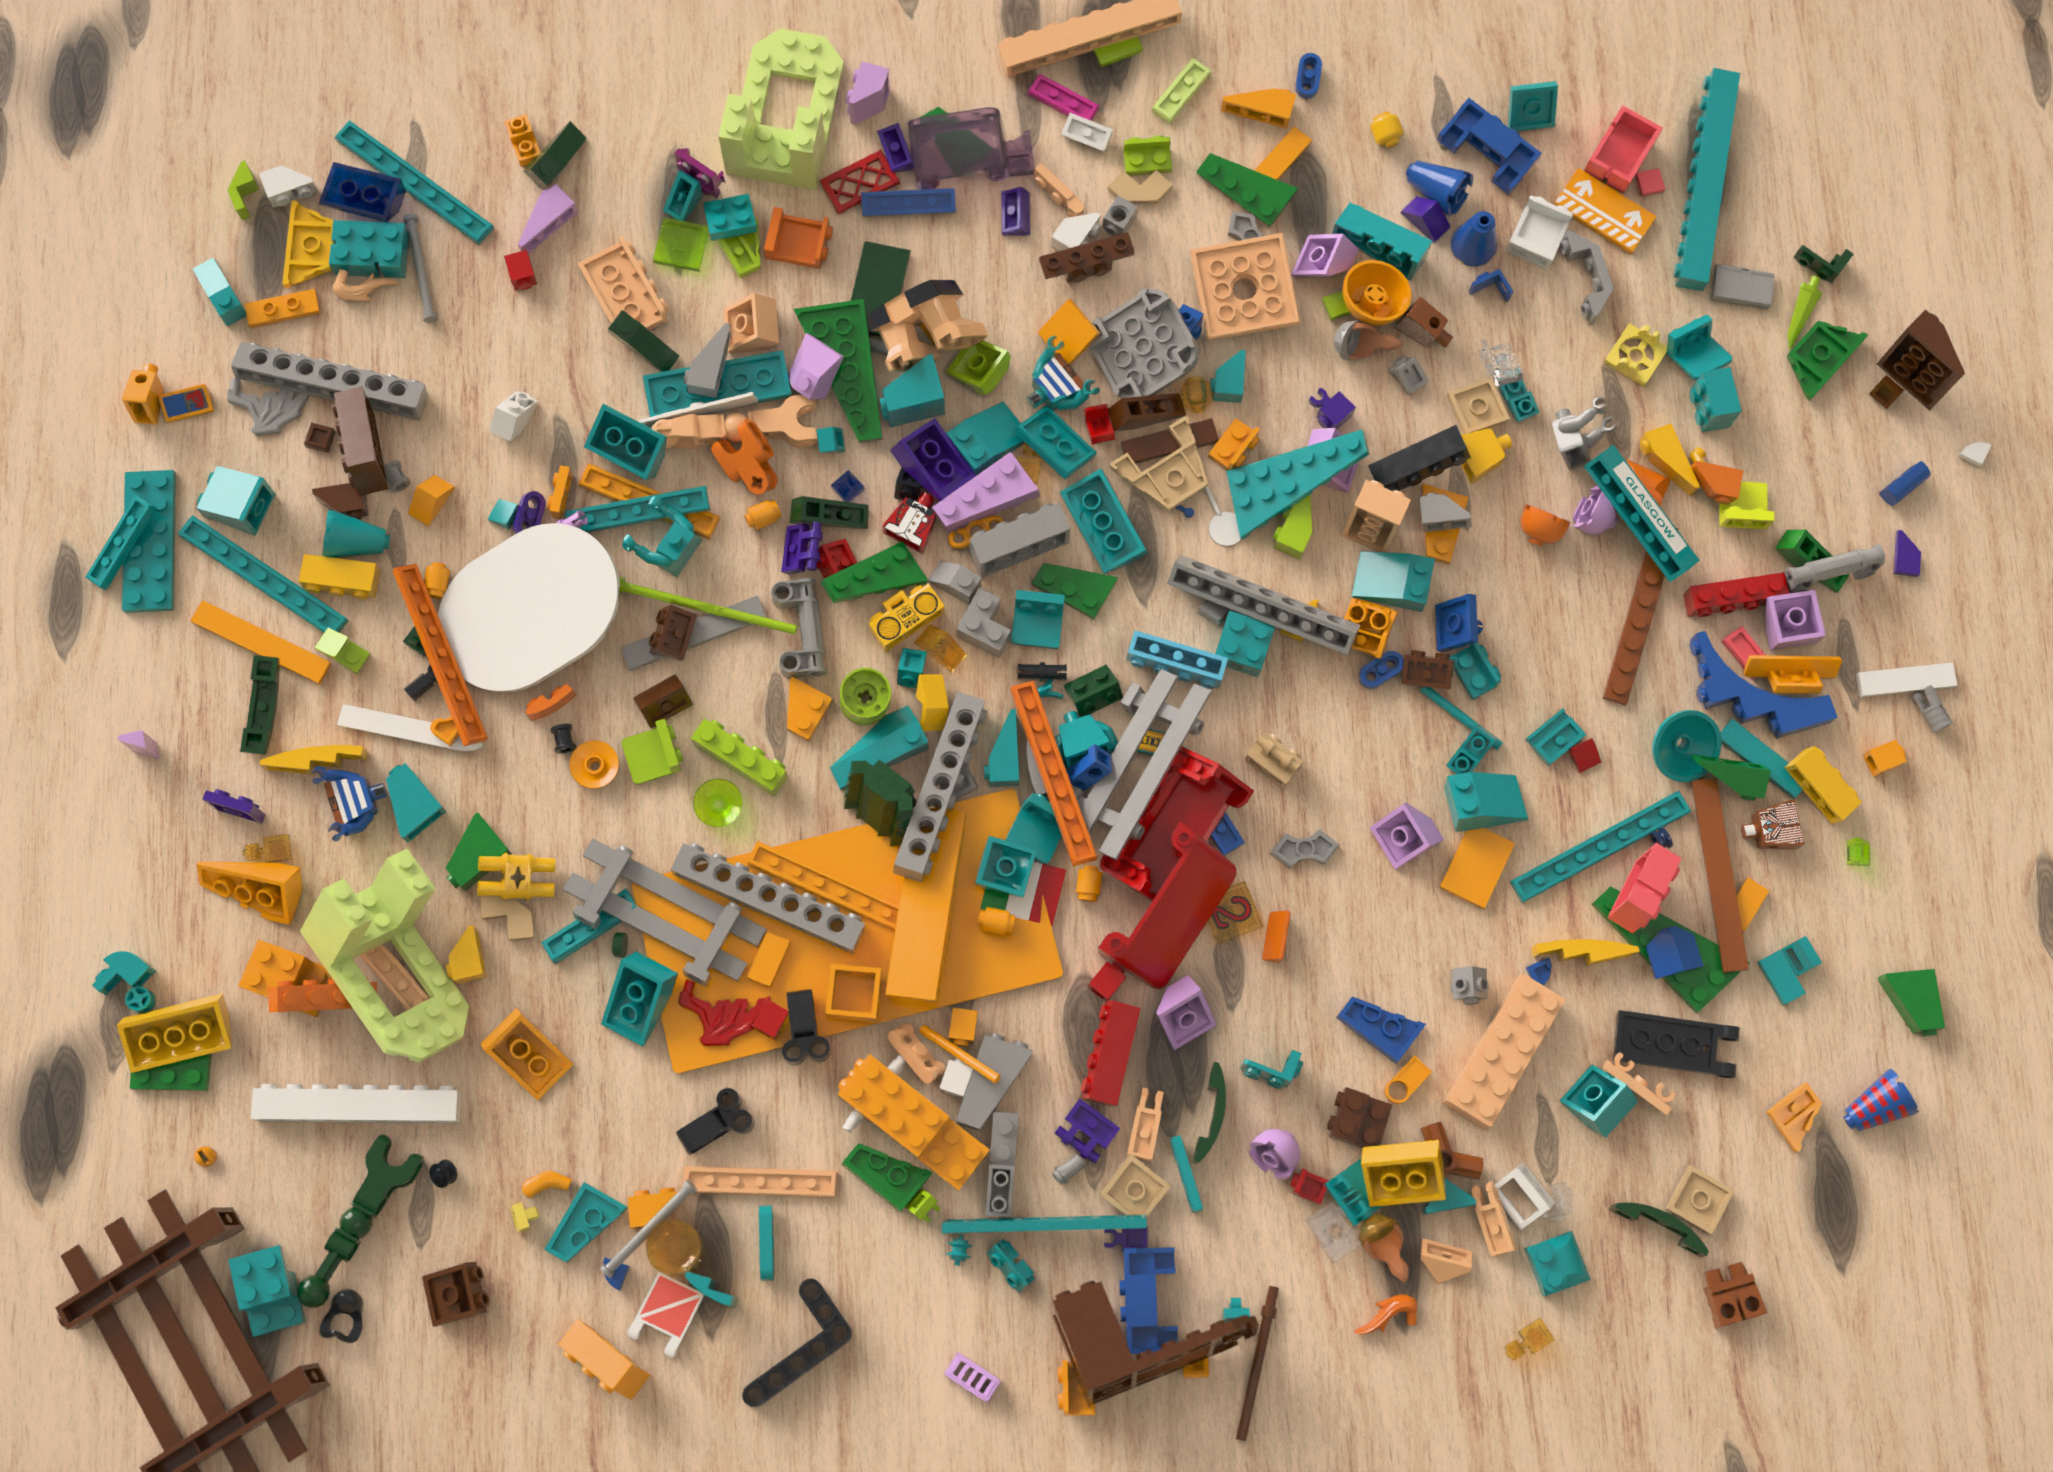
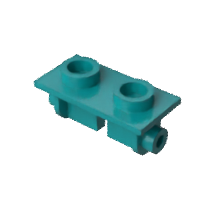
(1016, 1275)

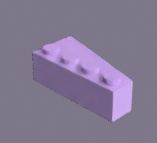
(991, 491)

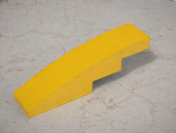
(306, 759)
(1592, 950)

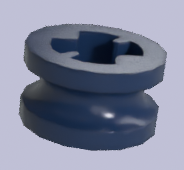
(1662, 838)

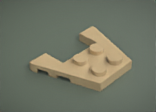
(1173, 477)

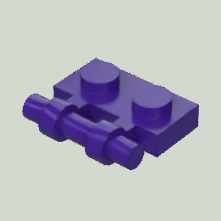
(796, 548)
(1093, 1125)

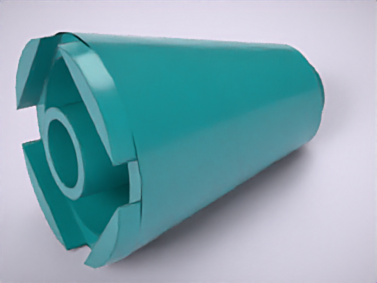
(352, 537)

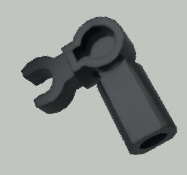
(421, 684)

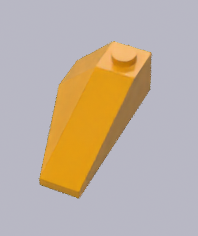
(265, 887)

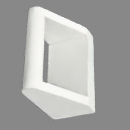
(1534, 1191)

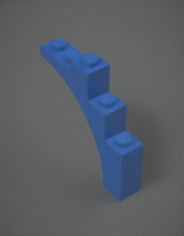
(1751, 703)

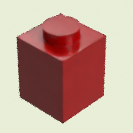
(520, 270)
(1107, 981)

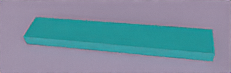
(638, 510)

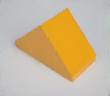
(429, 499)

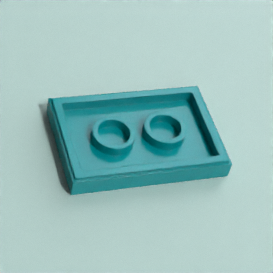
(1055, 442)

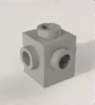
(1469, 984)

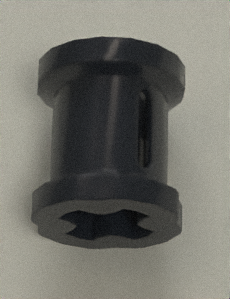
(563, 738)

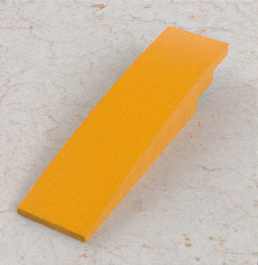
(926, 919)

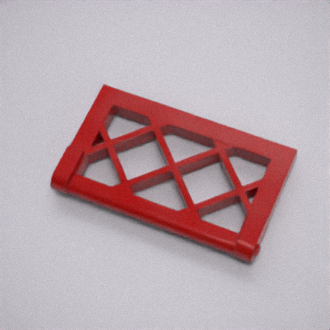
(863, 165)

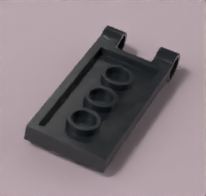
(1672, 1043)

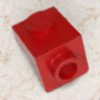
(1098, 424)
(1308, 1186)

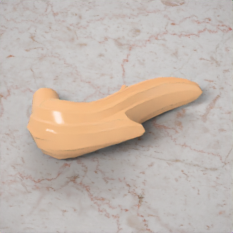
(361, 291)

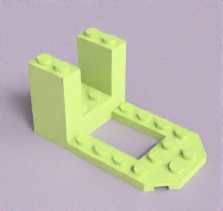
(774, 152)
(351, 924)

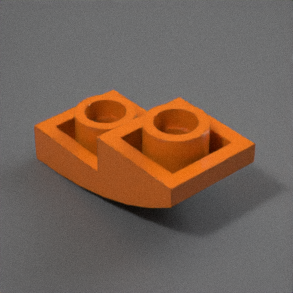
(542, 707)

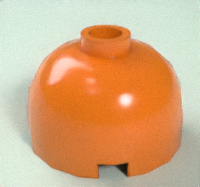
(1542, 526)

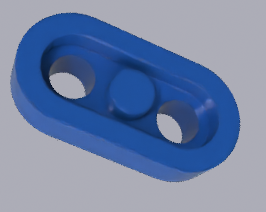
(1308, 77)
(1380, 670)

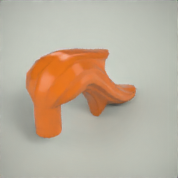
(1389, 1308)

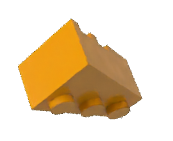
(602, 1360)

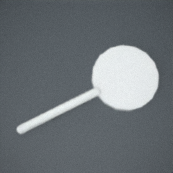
(1223, 526)

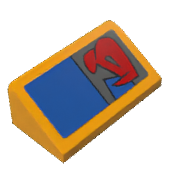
(186, 403)

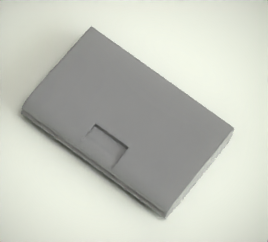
(1742, 286)

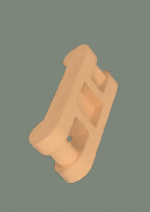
(916, 1053)

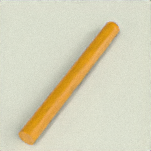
(959, 1054)

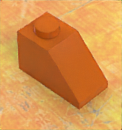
(1718, 481)

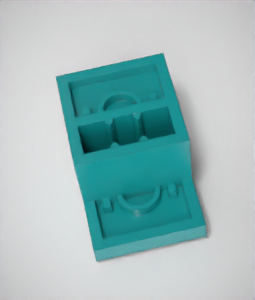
(266, 1290)

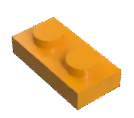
(558, 500)

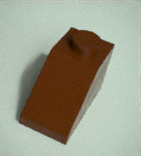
(343, 500)

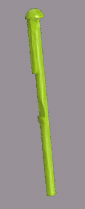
(706, 607)

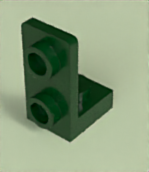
(1824, 269)

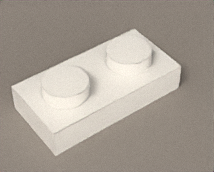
(1087, 132)

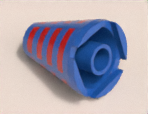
(1881, 1104)

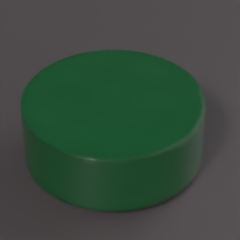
(620, 945)

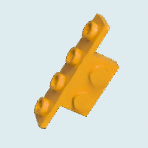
(1793, 673)

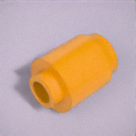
(762, 514)
(436, 579)
(1089, 883)
(996, 921)

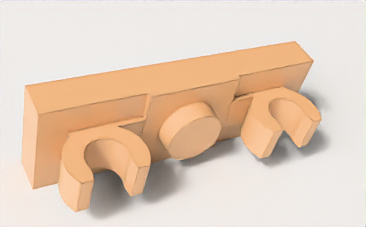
(1639, 1084)

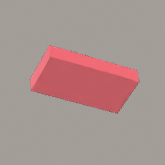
(1741, 646)

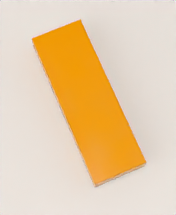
(1284, 154)

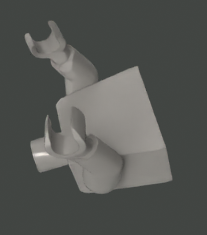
(1569, 436)

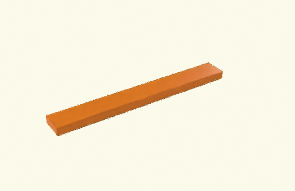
(440, 654)
(1053, 773)

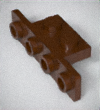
(1087, 259)

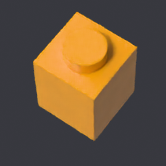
(1885, 758)
(963, 1027)

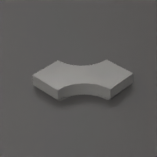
(1243, 226)
(1315, 848)

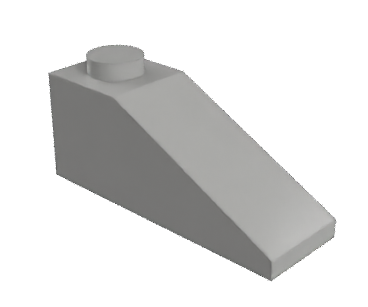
(708, 366)

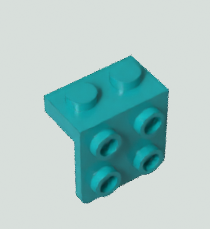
(1696, 349)
(1036, 827)
(1275, 1078)

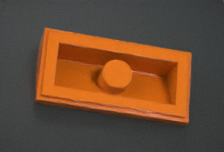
(1276, 936)

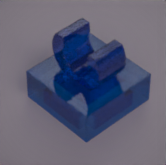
(847, 487)

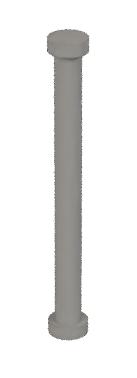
(429, 314)
(642, 1235)

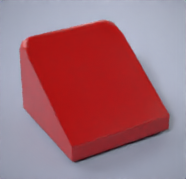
(1585, 755)

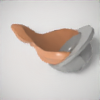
(1359, 340)

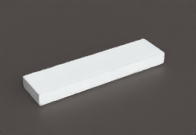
(1906, 680)

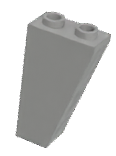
(982, 1094)

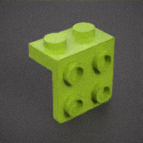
(652, 753)

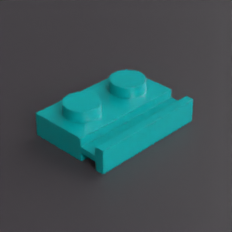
(1555, 737)

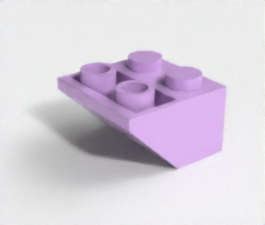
(868, 93)

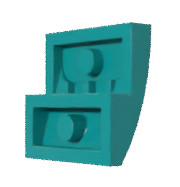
(706, 1286)

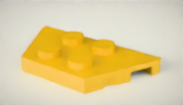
(306, 245)

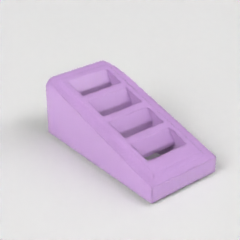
(958, 1379)

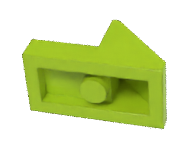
(342, 650)

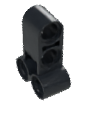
(803, 1028)
(714, 1124)

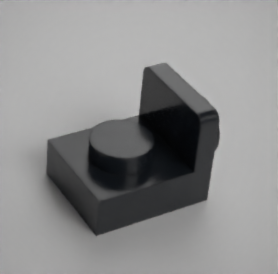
(906, 487)

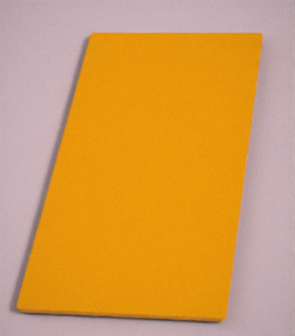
(974, 963)

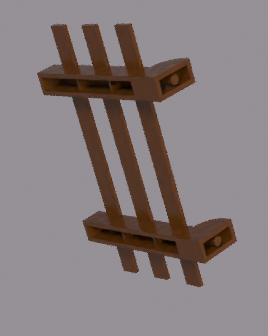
(140, 1274)

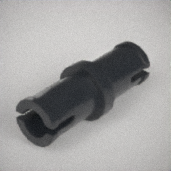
(1042, 671)

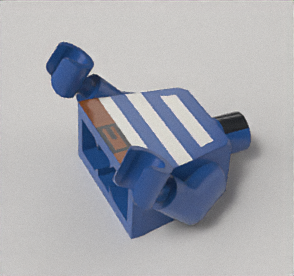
(350, 800)

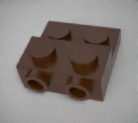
(1358, 1119)
(455, 1293)

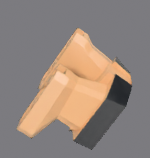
(927, 304)

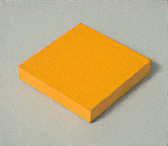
(1071, 327)

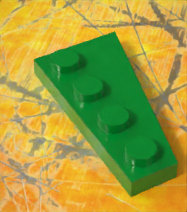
(875, 574)

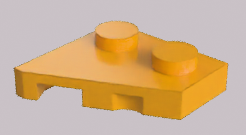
(805, 708)

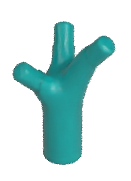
(1045, 690)

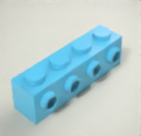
(1177, 659)

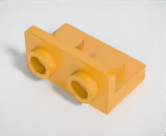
(1233, 444)

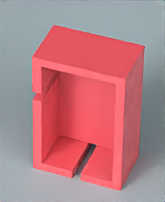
(1623, 149)
(1645, 888)

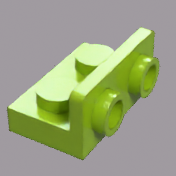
(1147, 155)

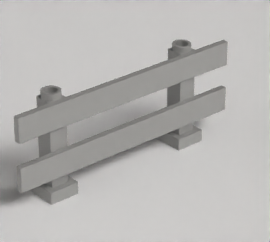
(1145, 710)
(706, 953)

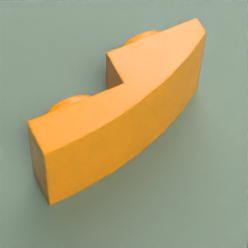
(522, 139)

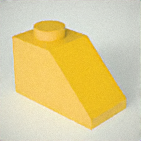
(466, 958)

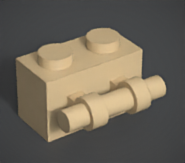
(1274, 759)

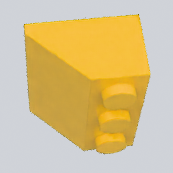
(1403, 1173)

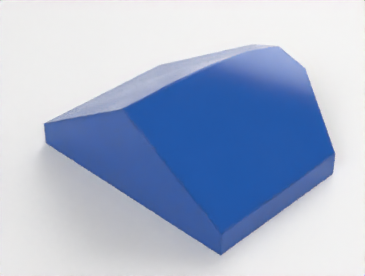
(1673, 952)

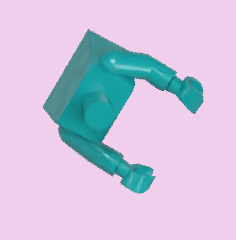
(676, 545)

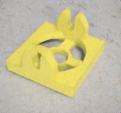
(1627, 365)

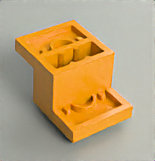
(274, 964)

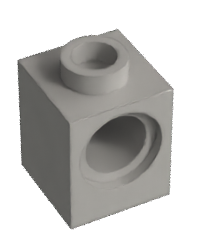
(1121, 208)

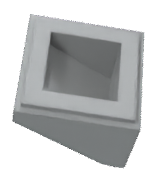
(1213, 611)

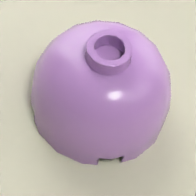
(1595, 513)
(1276, 1151)

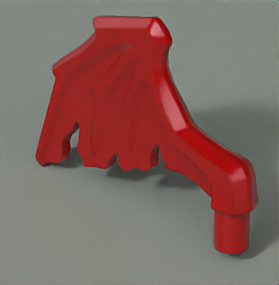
(724, 1020)

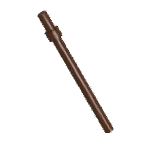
(1268, 1313)

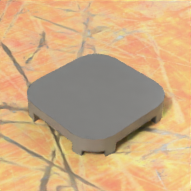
(1144, 345)

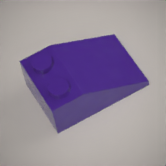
(933, 460)

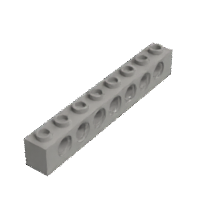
(247, 367)
(1263, 604)
(963, 708)
(846, 939)

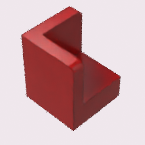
(770, 1020)

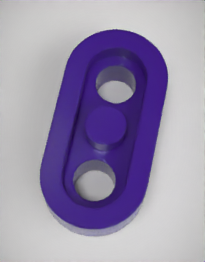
(528, 515)

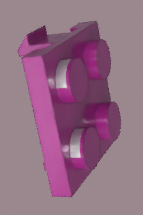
(708, 178)

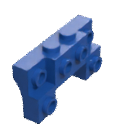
(1493, 140)
(1141, 1300)

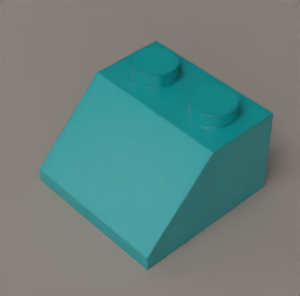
(1599, 1100)

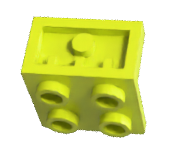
(1749, 509)

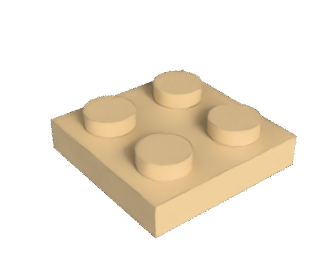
(1478, 406)
(1135, 1188)
(1699, 1199)

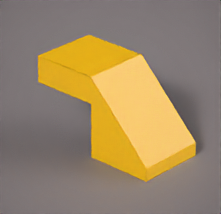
(933, 696)

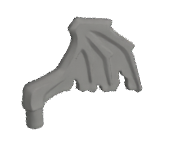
(271, 411)

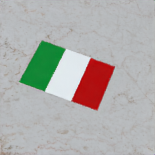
(1044, 882)

